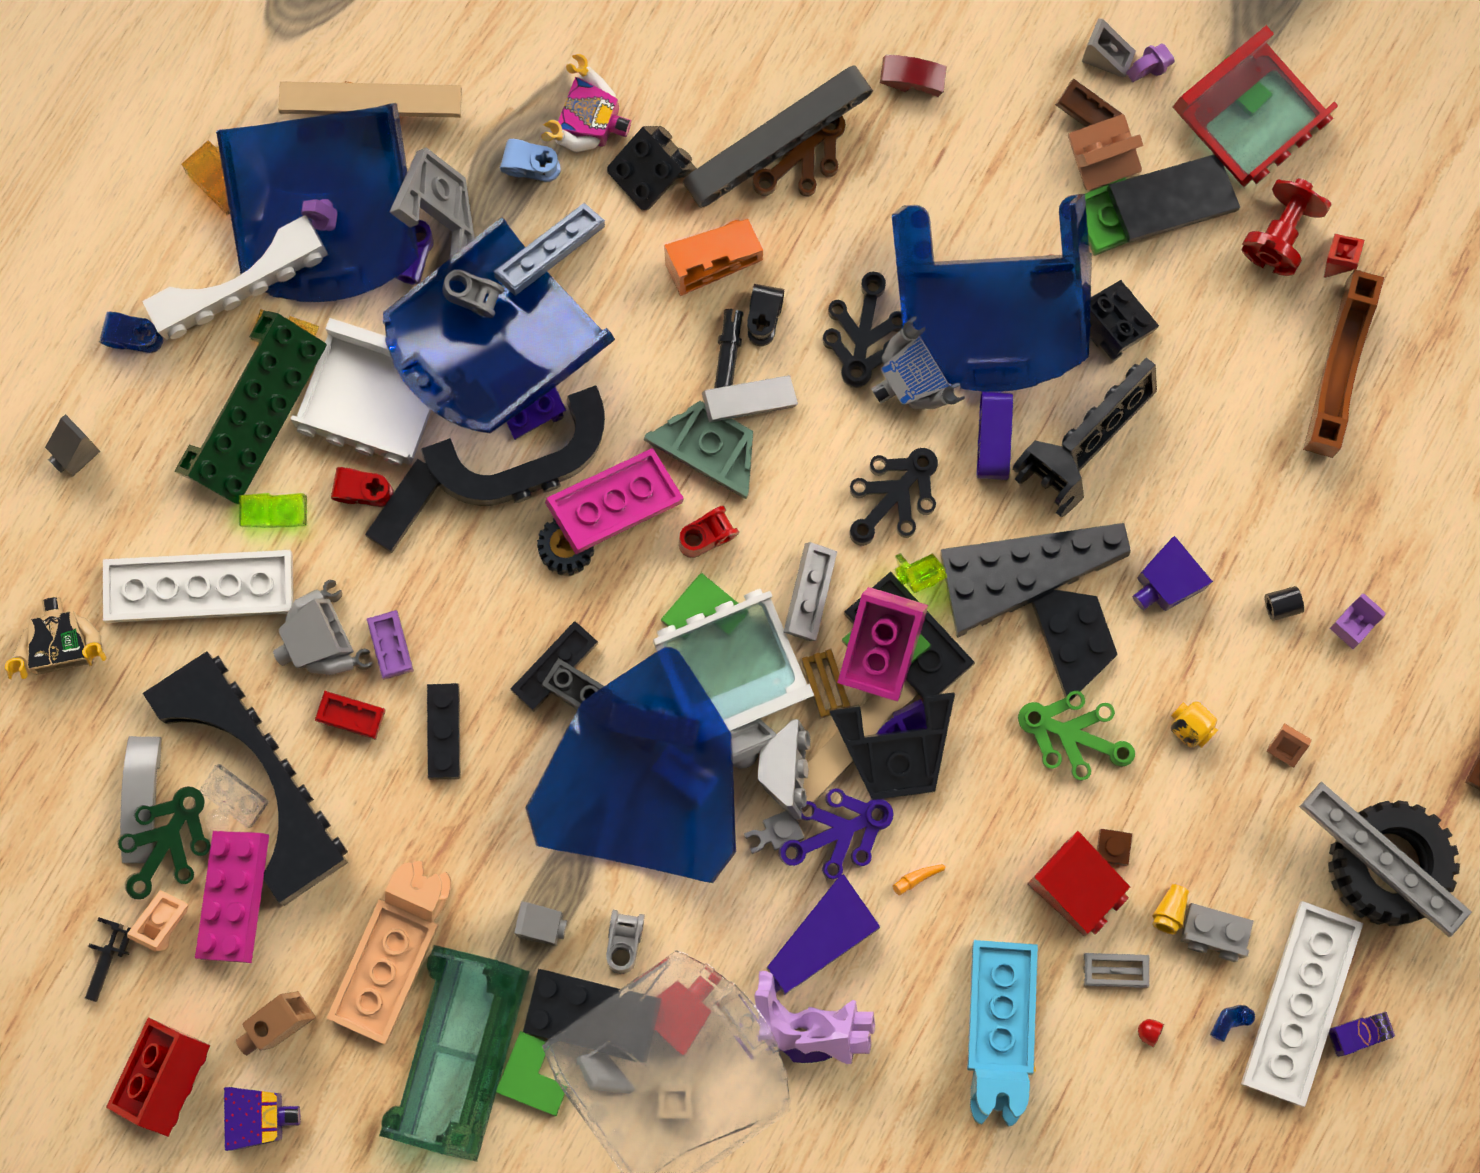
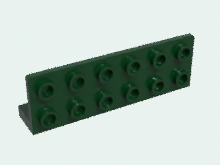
(254, 408)

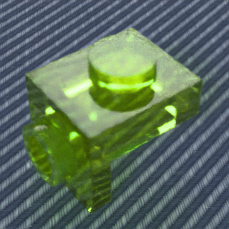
(920, 573)

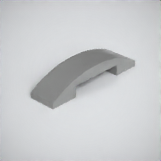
(139, 789)

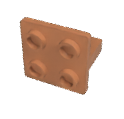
(1105, 151)

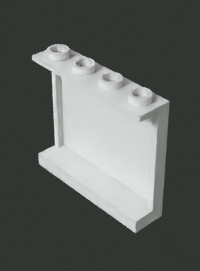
(361, 398)

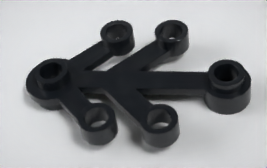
(862, 335)
(896, 491)

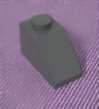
(70, 447)

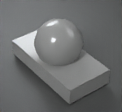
(748, 742)

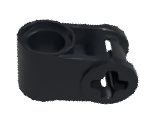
(764, 310)

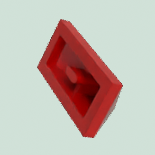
(1343, 255)

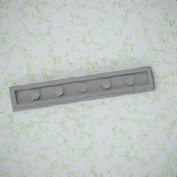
(1385, 859)

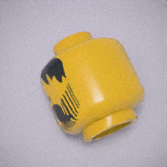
(1193, 724)

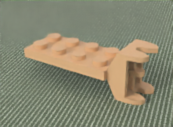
(391, 952)

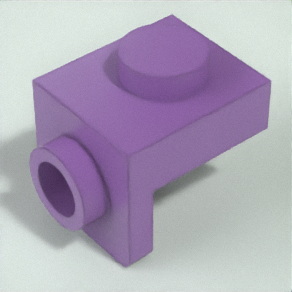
(1357, 621)

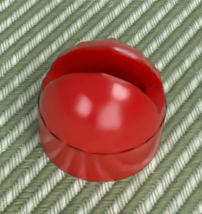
(1150, 1031)

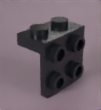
(649, 165)

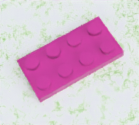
(614, 500)
(232, 896)

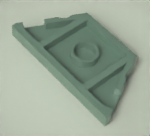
(714, 449)

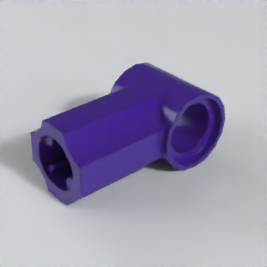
(415, 271)

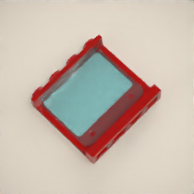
(1252, 110)

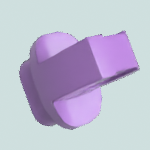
(1154, 61)
(321, 213)

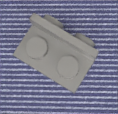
(1216, 931)

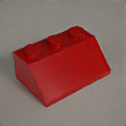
(158, 1077)

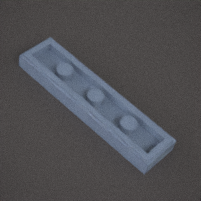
(549, 249)

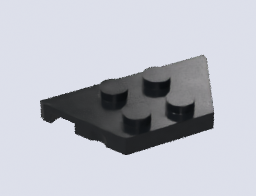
(1075, 637)

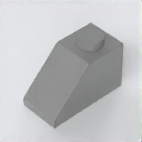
(540, 924)

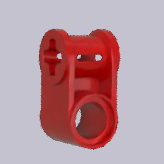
(355, 487)
(712, 529)

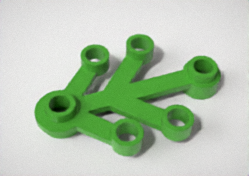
(1070, 733)

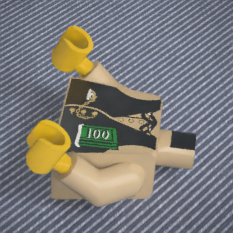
(55, 642)

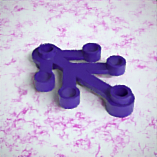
(841, 830)

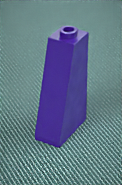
(826, 934)

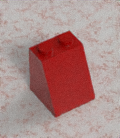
(1080, 885)

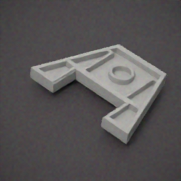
(440, 193)

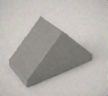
(1108, 50)

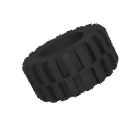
(1430, 844)

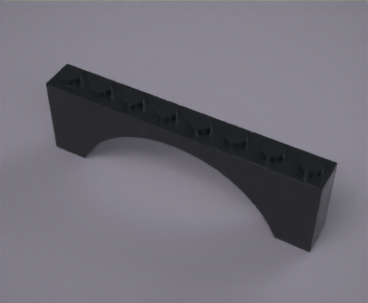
(303, 845)

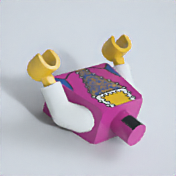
(587, 113)

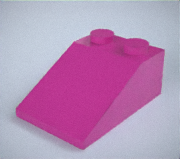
(882, 643)

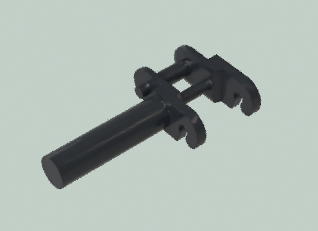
(105, 958)

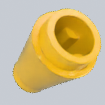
(1171, 910)

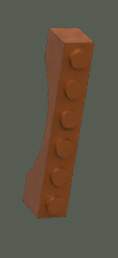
(1341, 364)

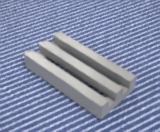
(1089, 969)

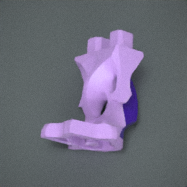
(829, 1032)

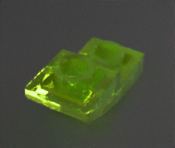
(272, 511)

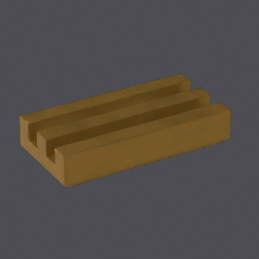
(818, 657)

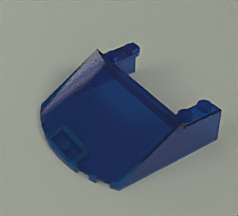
(998, 318)

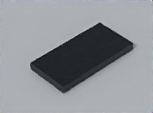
(1173, 198)
(941, 662)

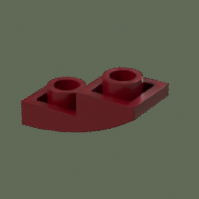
(913, 72)

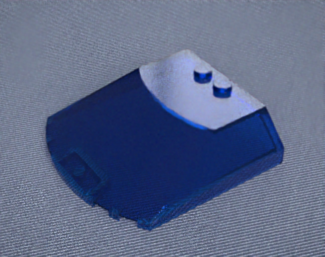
(338, 157)
(480, 366)

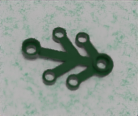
(166, 837)

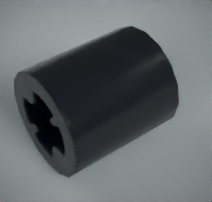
(1284, 603)

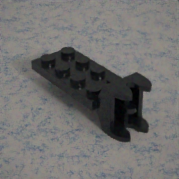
(1061, 464)

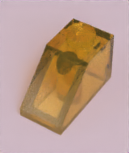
(206, 171)

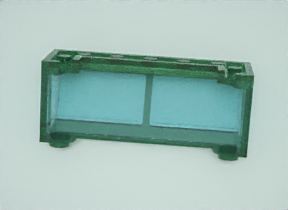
(458, 1054)

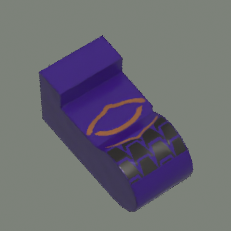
(1361, 1033)

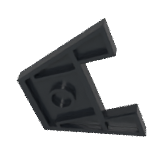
(900, 760)

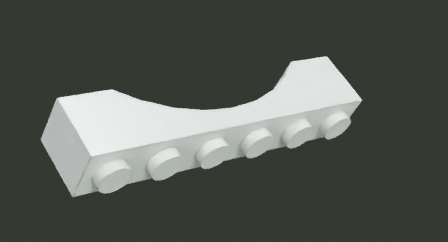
(292, 249)

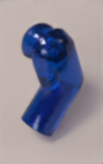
(1231, 1017)

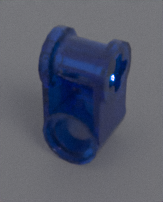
(125, 332)

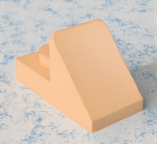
(158, 922)

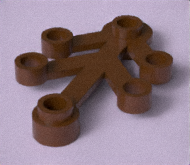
(804, 152)

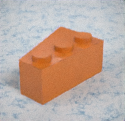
(712, 255)

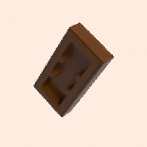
(1085, 105)

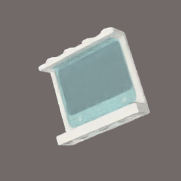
(741, 659)

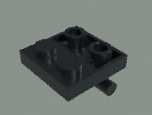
(1118, 320)

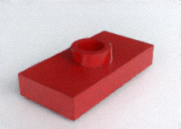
(350, 715)

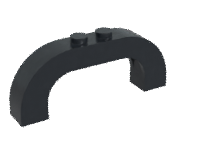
(529, 477)

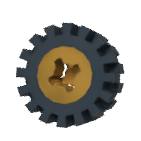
(562, 559)

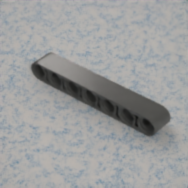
(777, 136)

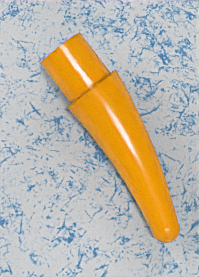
(914, 878)

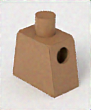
(275, 1022)

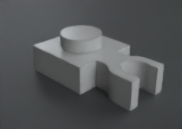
(778, 830)

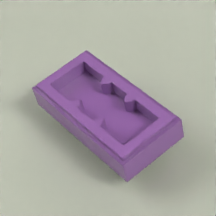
(390, 644)

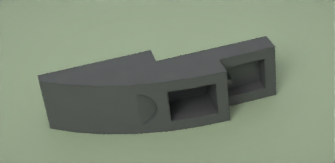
(570, 684)

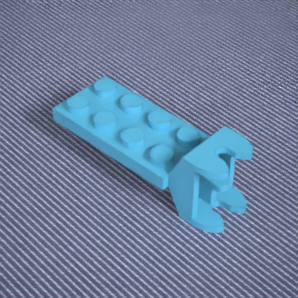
(1001, 1028)

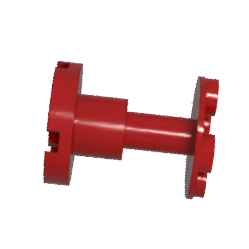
(1276, 243)

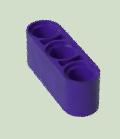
(994, 435)

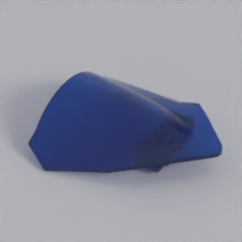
(643, 776)

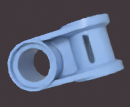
(525, 160)

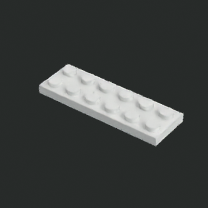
(197, 586)
(1302, 1004)

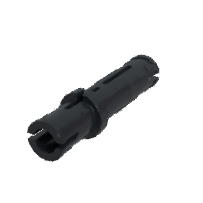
(729, 344)

